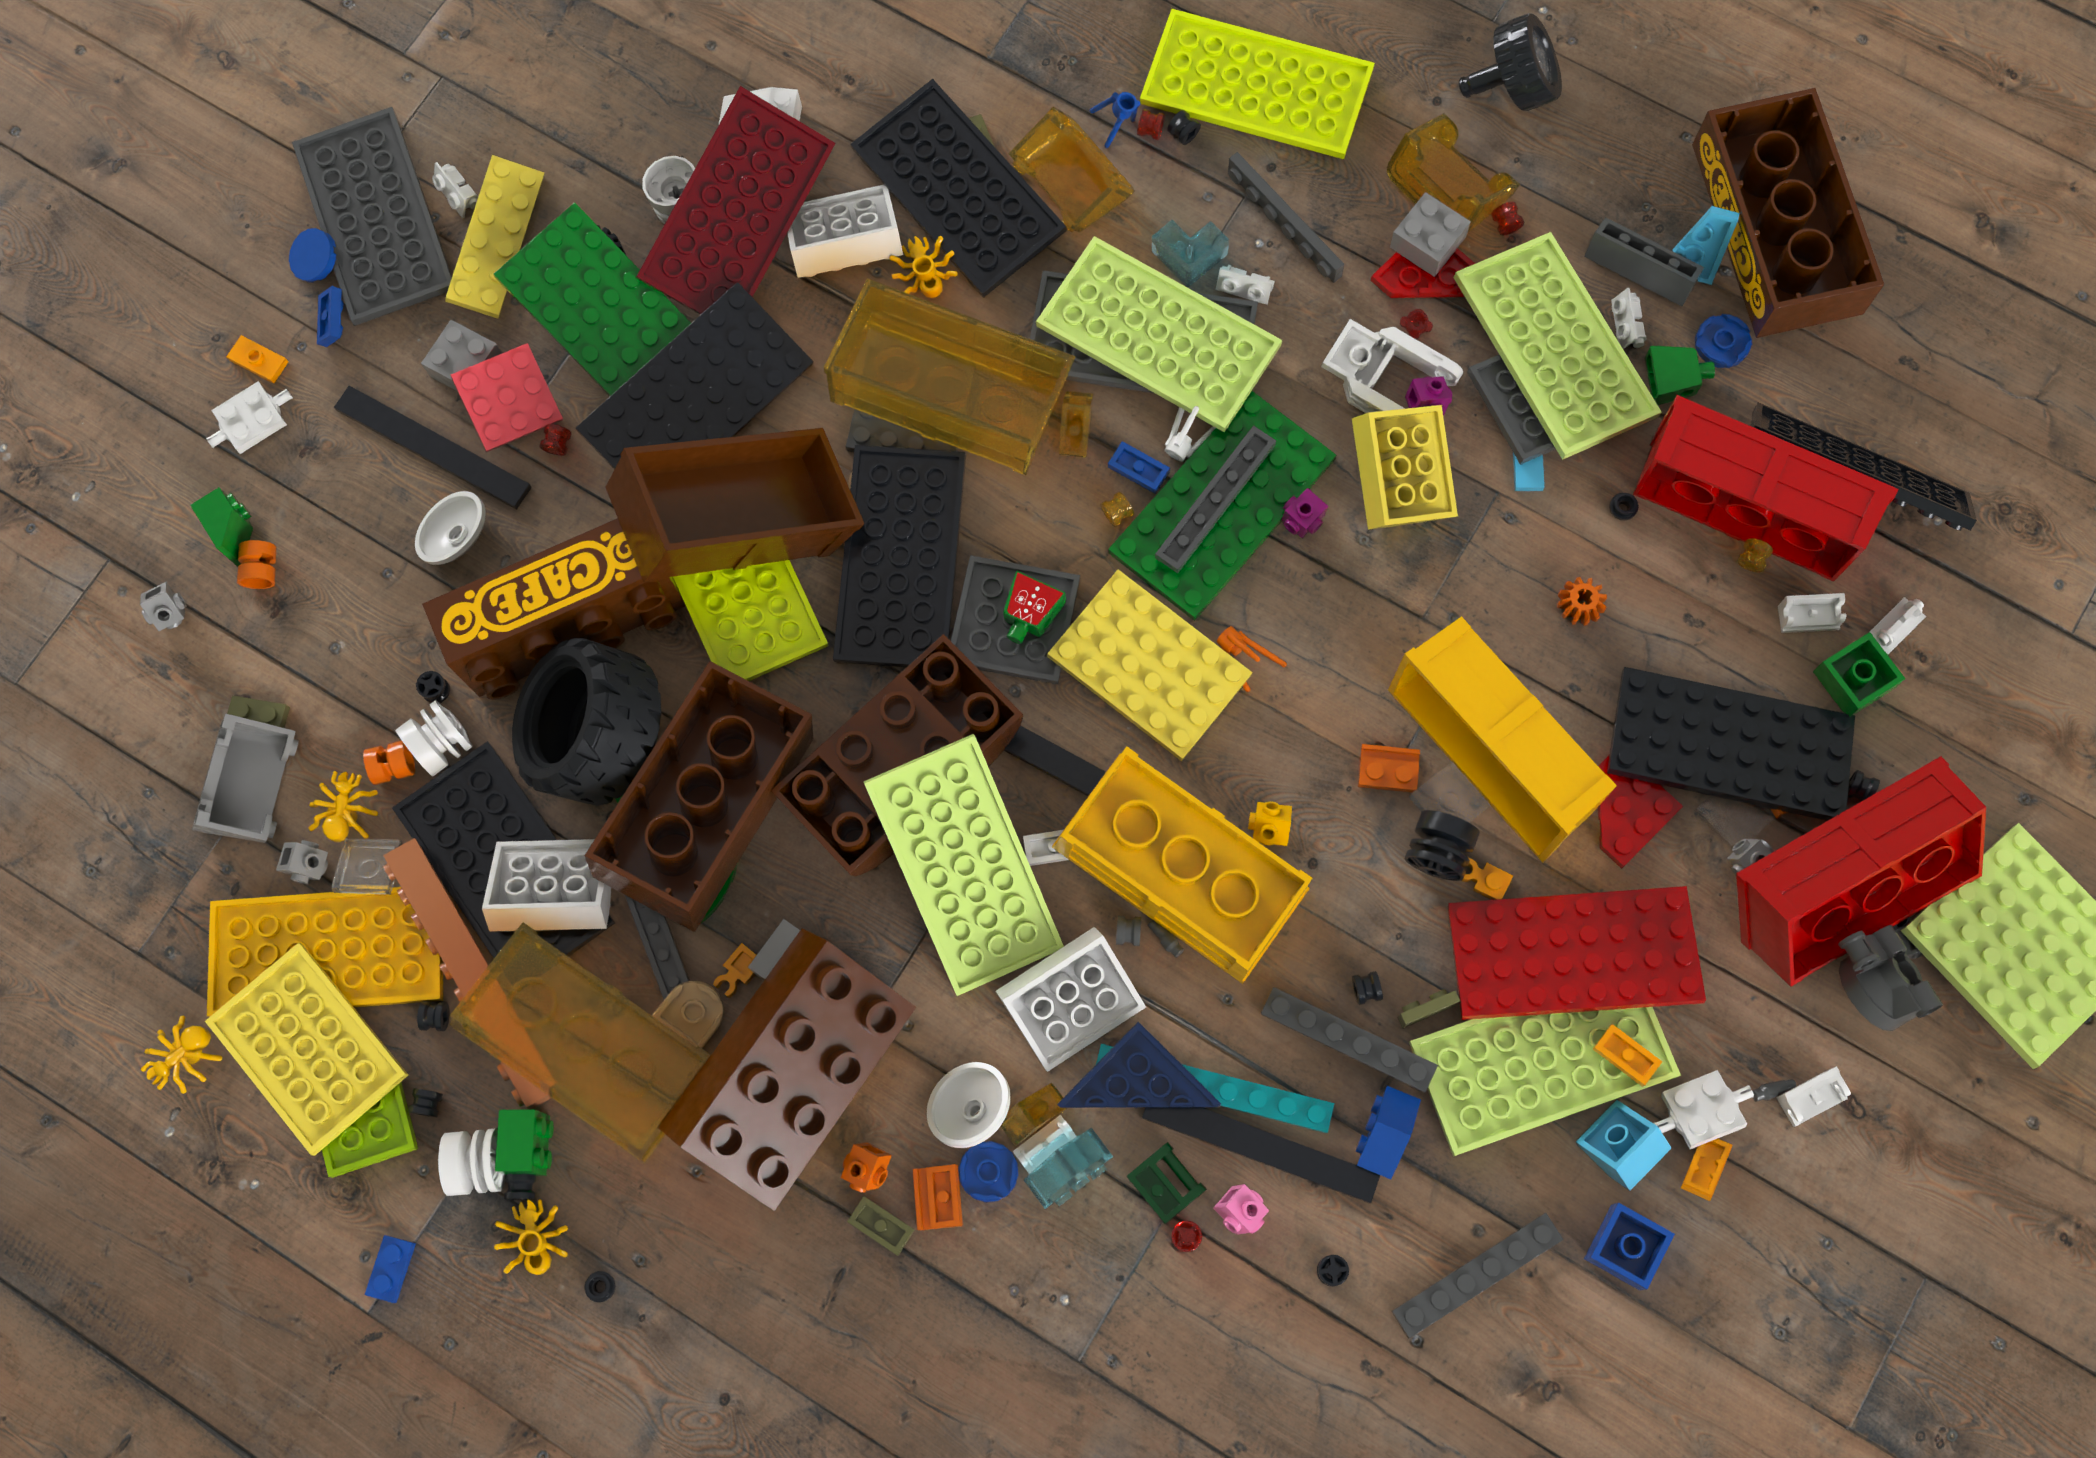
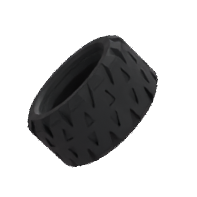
(586, 721)

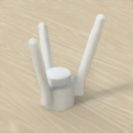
(1180, 445)

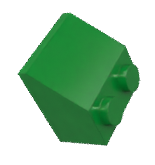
(224, 522)

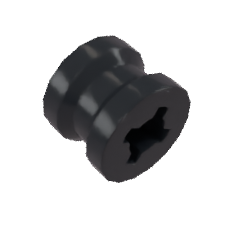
(1184, 127)
(428, 682)
(1861, 786)
(1367, 988)
(433, 1016)
(425, 1102)
(520, 1187)
(1338, 1270)

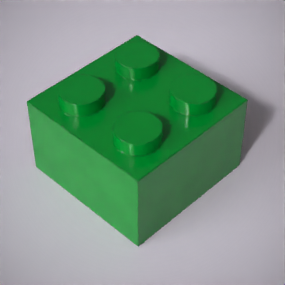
(1859, 674)
(523, 1142)

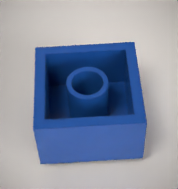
(1629, 1246)

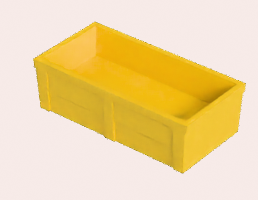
(1500, 737)
(1183, 865)

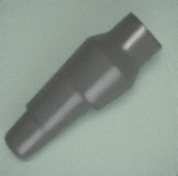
(1166, 939)
(1771, 1090)

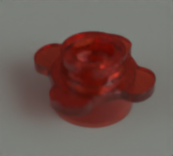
(1421, 318)

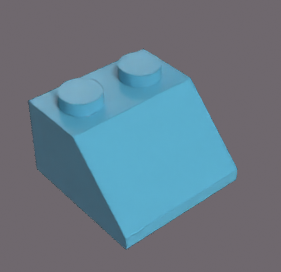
(1624, 1144)

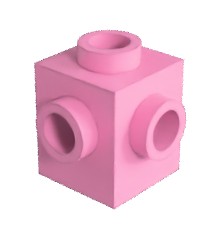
(1241, 1210)

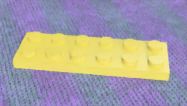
(494, 235)

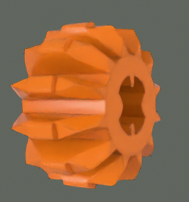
(1582, 591)

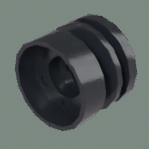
(1442, 845)

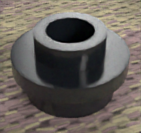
(1626, 499)
(590, 1286)

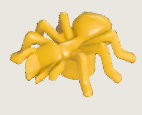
(924, 268)
(339, 813)
(184, 1049)
(531, 1241)

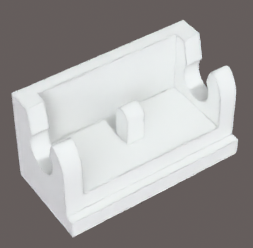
(1811, 613)
(1814, 1096)

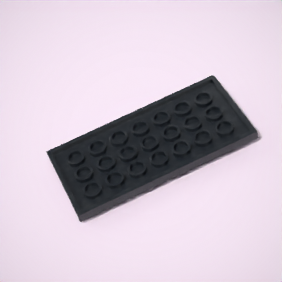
(958, 187)
(702, 382)
(1915, 488)
(902, 558)
(1732, 744)
(458, 826)

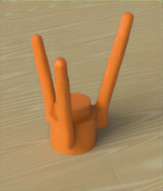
(1235, 643)

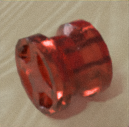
(1150, 124)
(1507, 218)
(555, 439)
(1186, 1232)

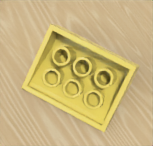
(1404, 466)

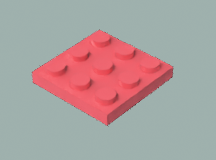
(506, 397)

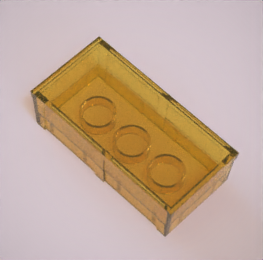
(946, 375)
(579, 1041)

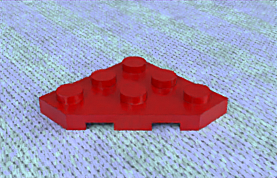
(1406, 280)
(1632, 815)

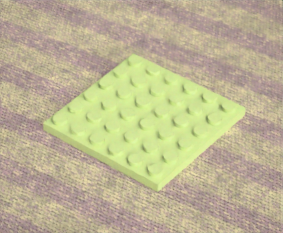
(2017, 945)

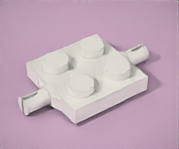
(249, 417)
(1704, 1109)

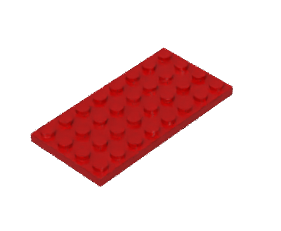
(1575, 953)

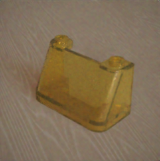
(1432, 165)
(1071, 170)

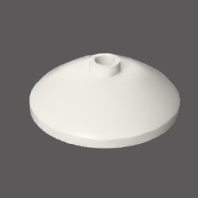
(450, 528)
(958, 1099)

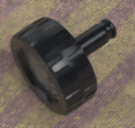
(1523, 65)

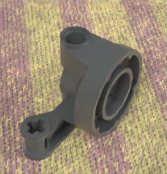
(1884, 980)

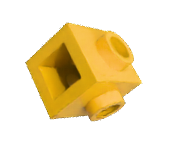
(1271, 823)

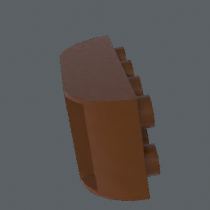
(918, 712)

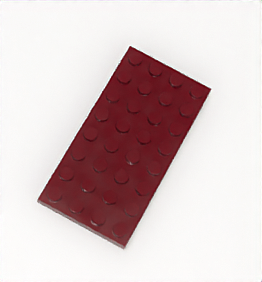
(736, 204)

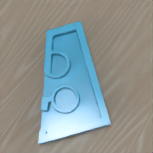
(1708, 241)

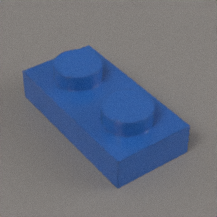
(329, 316)
(1138, 467)
(390, 1269)

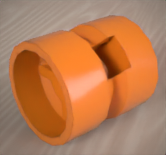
(256, 565)
(388, 762)

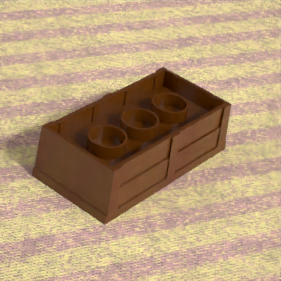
(731, 502)

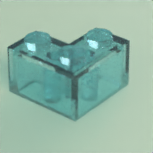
(1189, 256)
(1069, 1169)

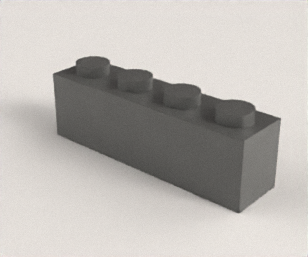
(1643, 261)

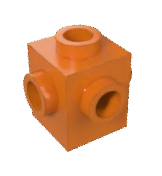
(865, 1167)

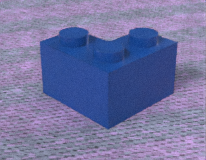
(1389, 1132)

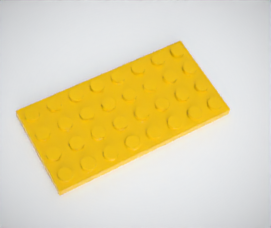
(357, 939)

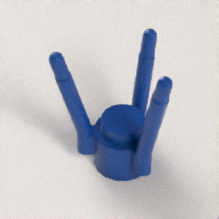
(1123, 107)

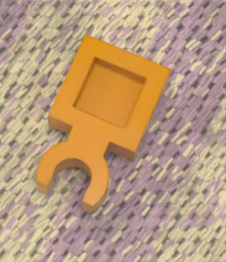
(1489, 881)
(737, 969)

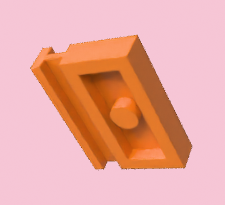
(1389, 768)
(937, 1197)

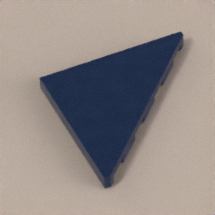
(1138, 1075)

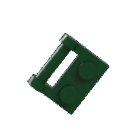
(1157, 1188)

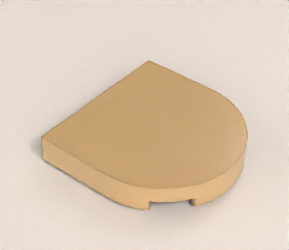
(692, 1011)

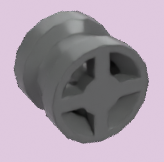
(1128, 930)

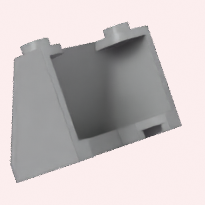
(244, 779)

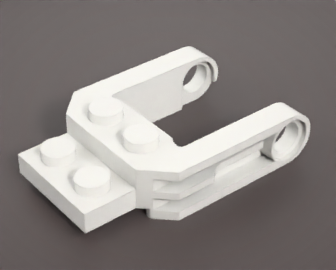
(1363, 355)

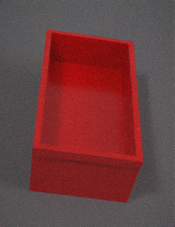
(1761, 488)
(1862, 871)

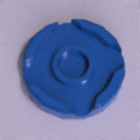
(312, 255)
(1723, 340)
(988, 1171)

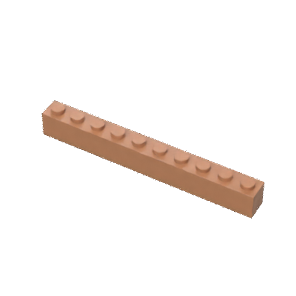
(448, 937)

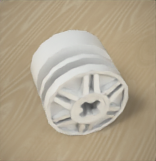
(665, 183)
(433, 738)
(469, 1163)

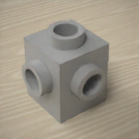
(163, 607)
(1748, 852)
(302, 861)

